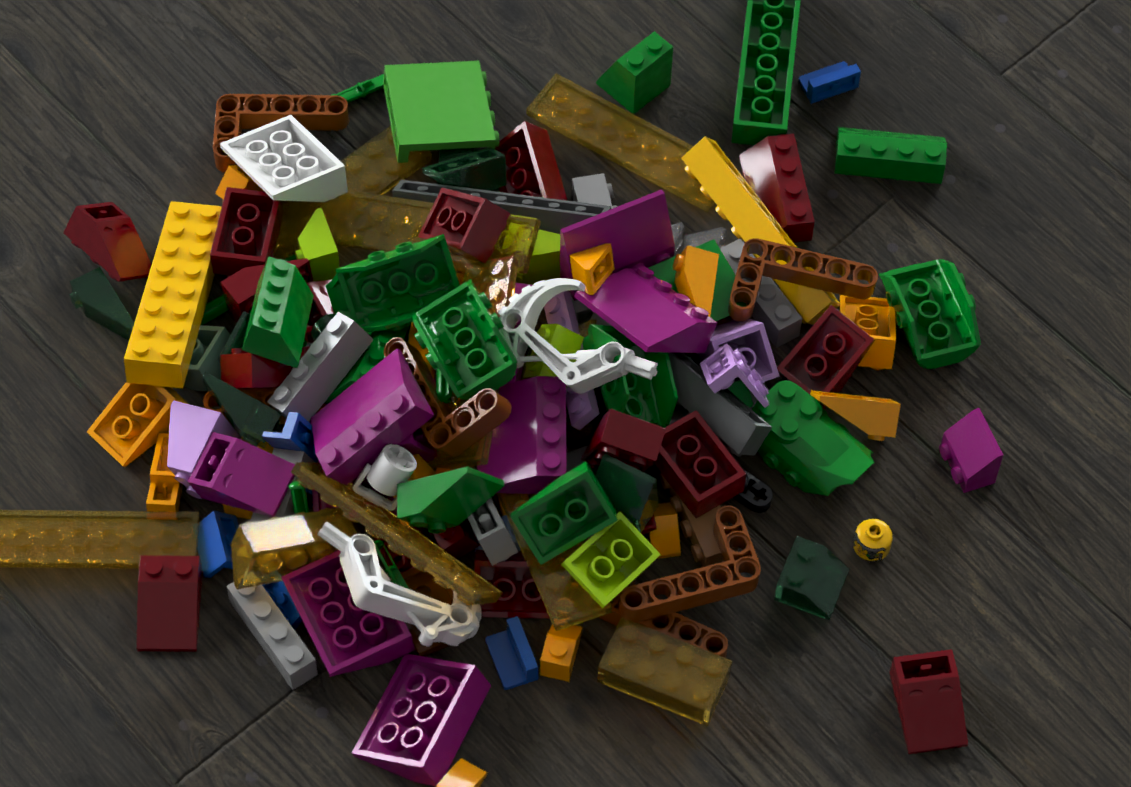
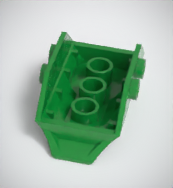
(393, 284)
(933, 312)
(465, 341)
(633, 394)
(809, 444)

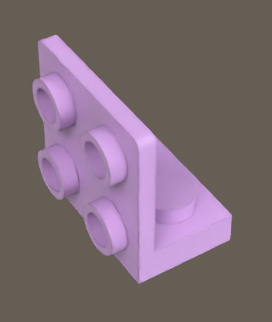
(725, 365)

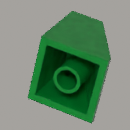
(640, 73)

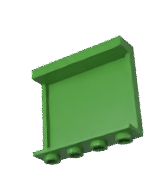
(438, 107)

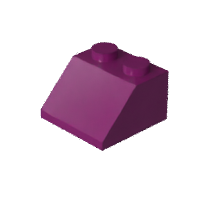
(971, 452)

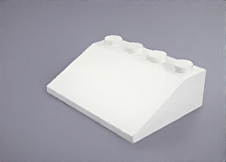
(288, 162)

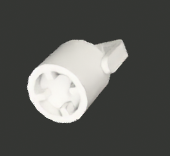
(390, 468)

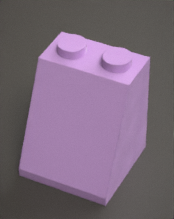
(751, 340)
(188, 436)

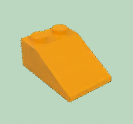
(879, 322)
(134, 420)

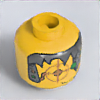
(872, 540)

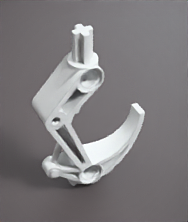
(592, 366)
(376, 594)

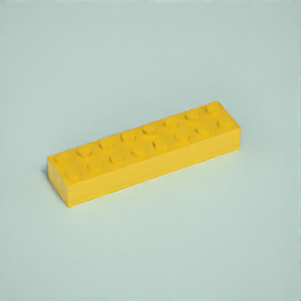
(173, 298)

